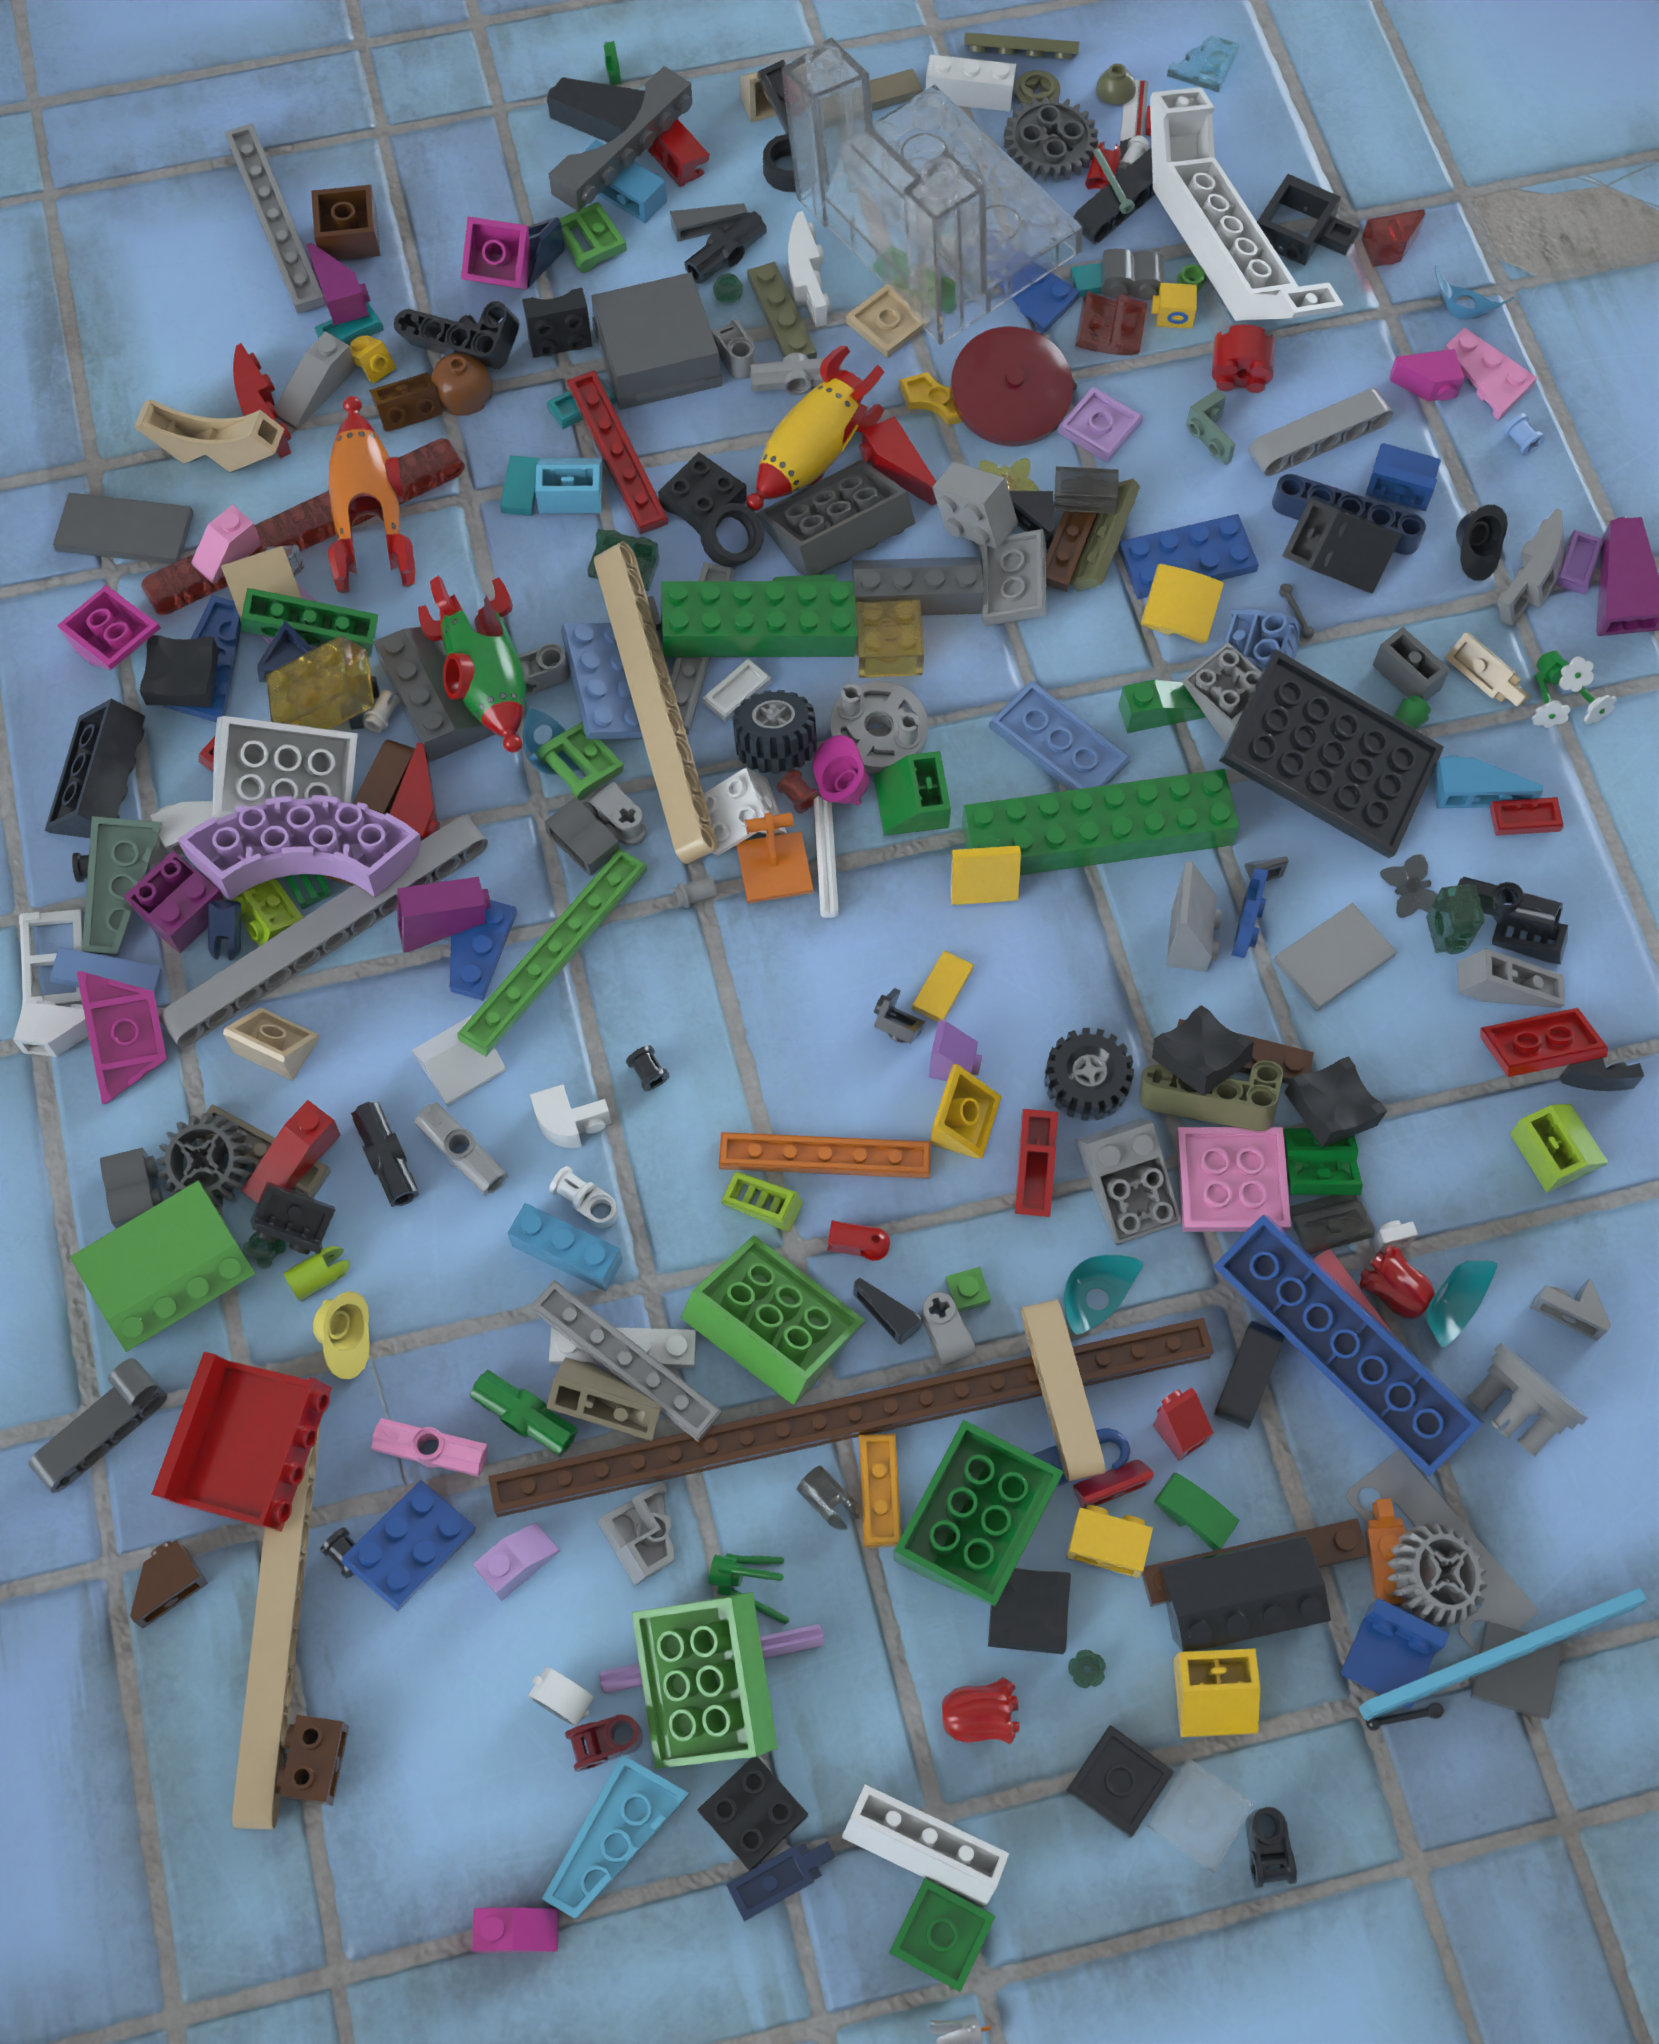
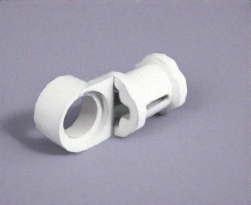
(583, 1196)

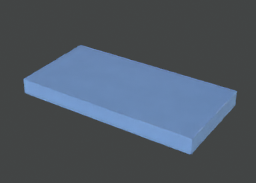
(1058, 740)

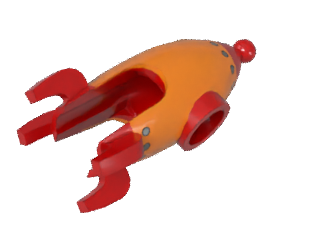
(360, 484)

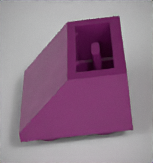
(174, 901)

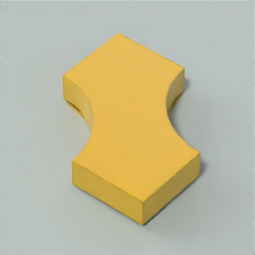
(925, 393)

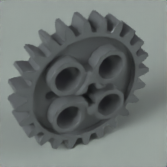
(1050, 138)

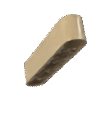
(1063, 1390)

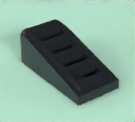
(1538, 950)
(890, 1314)

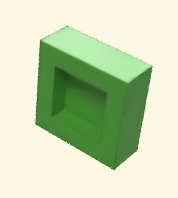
(968, 1289)

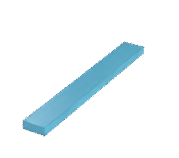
(1502, 1654)

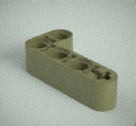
(1231, 1103)

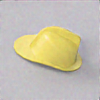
(344, 1333)

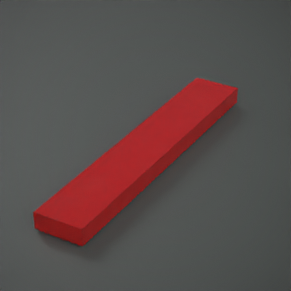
(617, 452)

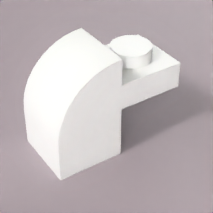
(561, 1123)

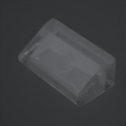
(1215, 311)

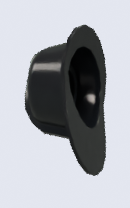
(1481, 541)

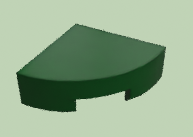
(612, 63)

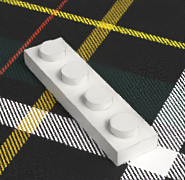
(669, 1346)

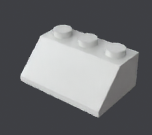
(973, 81)

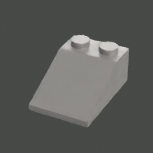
(1193, 923)

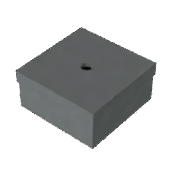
(655, 341)

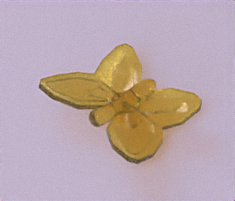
(1015, 476)

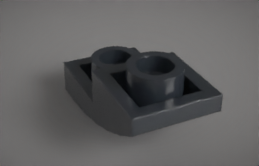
(1596, 1077)

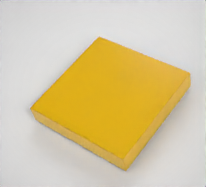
(985, 875)

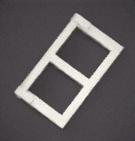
(29, 920)

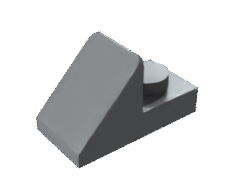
(1582, 1314)

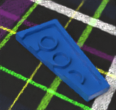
(1046, 301)
(224, 624)

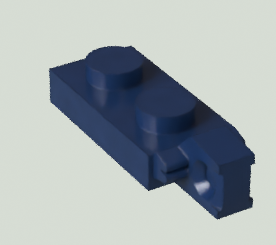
(778, 1878)

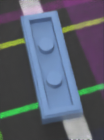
(126, 971)

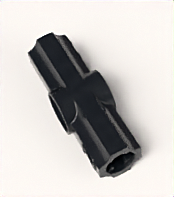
(725, 247)
(1524, 907)
(384, 1154)

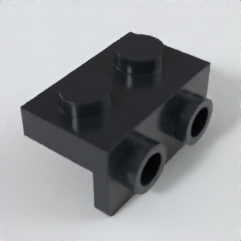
(291, 1218)

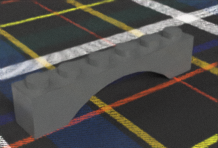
(585, 174)

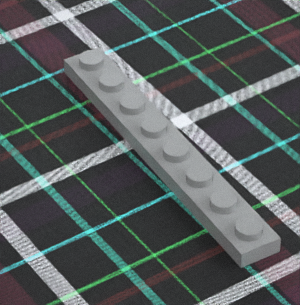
(275, 218)

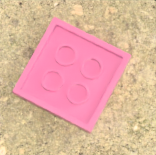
(1231, 1178)

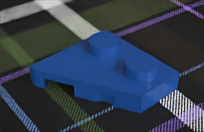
(1252, 908)

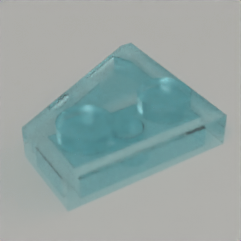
(1206, 64)

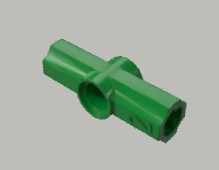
(523, 1413)

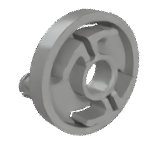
(881, 705)

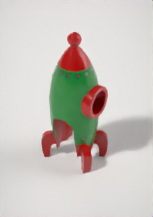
(481, 664)

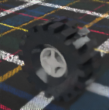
(1088, 1057)

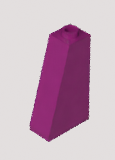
(1627, 580)

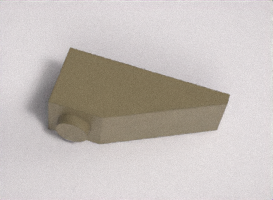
(602, 1399)

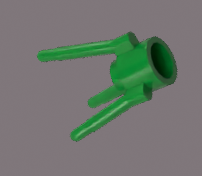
(730, 1569)

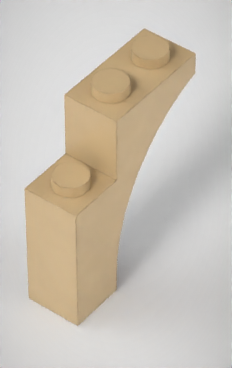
(226, 441)

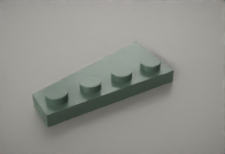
(116, 863)

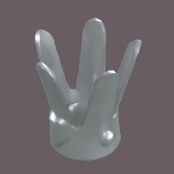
(958, 2031)

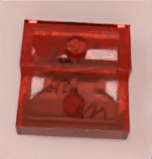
(1111, 324)

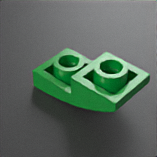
(1197, 1509)

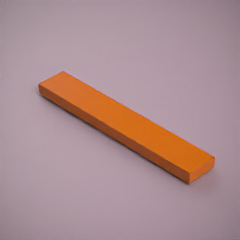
(825, 1155)

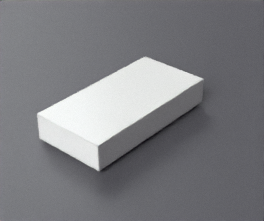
(736, 687)

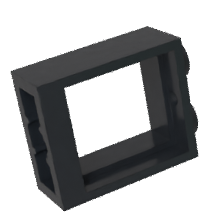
(1307, 200)

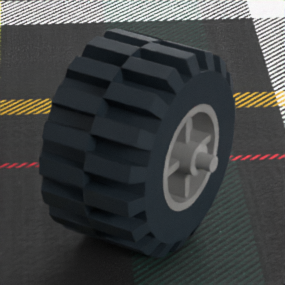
(775, 731)

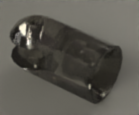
(824, 1494)

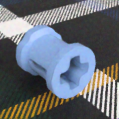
(1524, 434)

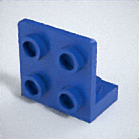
(1403, 477)
(1391, 1649)

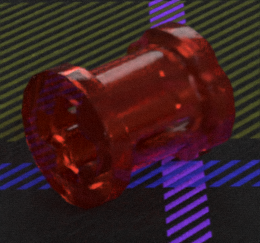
(797, 791)

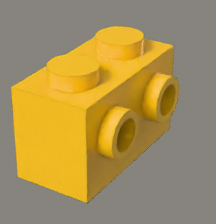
(1109, 1541)

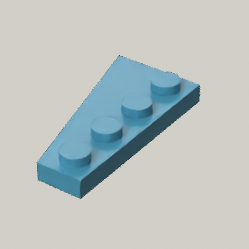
(618, 1826)

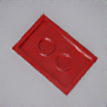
(1543, 1042)

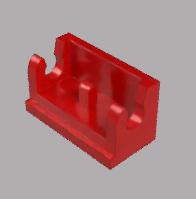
(679, 153)

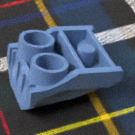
(1259, 633)

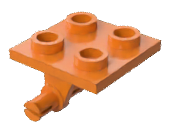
(773, 864)

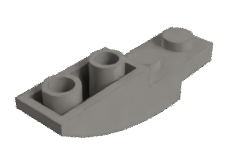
(1540, 570)

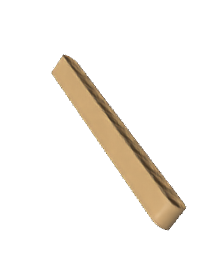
(655, 704)
(273, 1662)

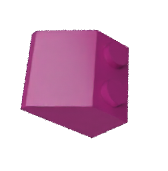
(496, 253)

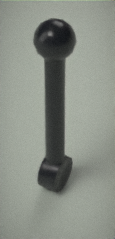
(1434, 1711)

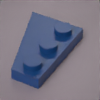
(478, 951)

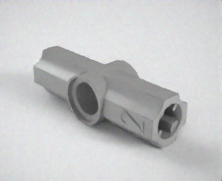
(793, 374)
(474, 1162)

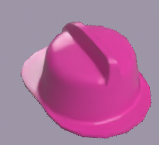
(840, 771)

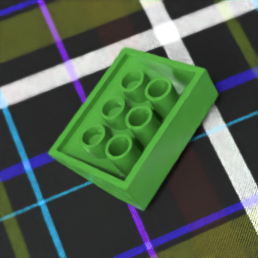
(162, 1265)
(771, 1319)
(704, 1681)

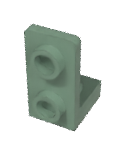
(1202, 425)

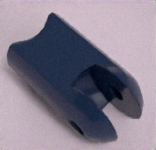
(224, 923)

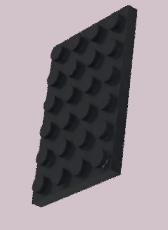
(1332, 753)

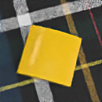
(1182, 603)

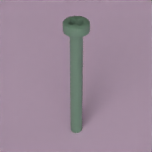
(1126, 205)

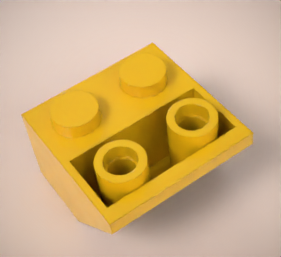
(1217, 1692)

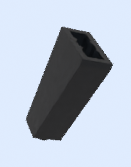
(594, 107)

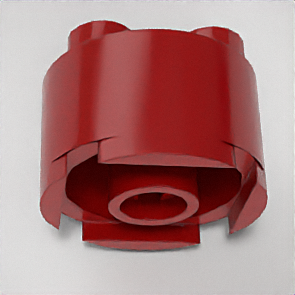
(1243, 358)

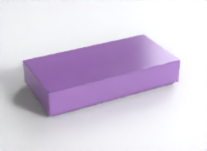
(1579, 562)

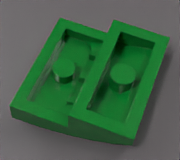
(1319, 1169)

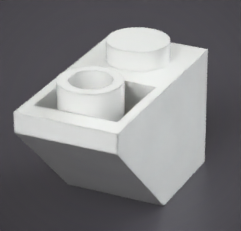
(50, 1028)

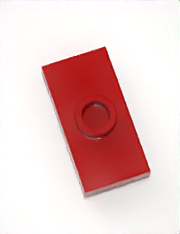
(1526, 816)

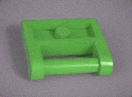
(597, 231)
(589, 755)

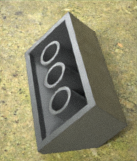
(941, 584)

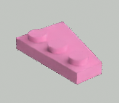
(1491, 372)

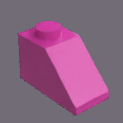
(1429, 374)
(515, 1930)

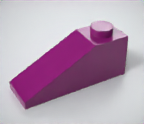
(339, 287)

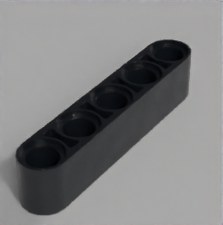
(1102, 211)

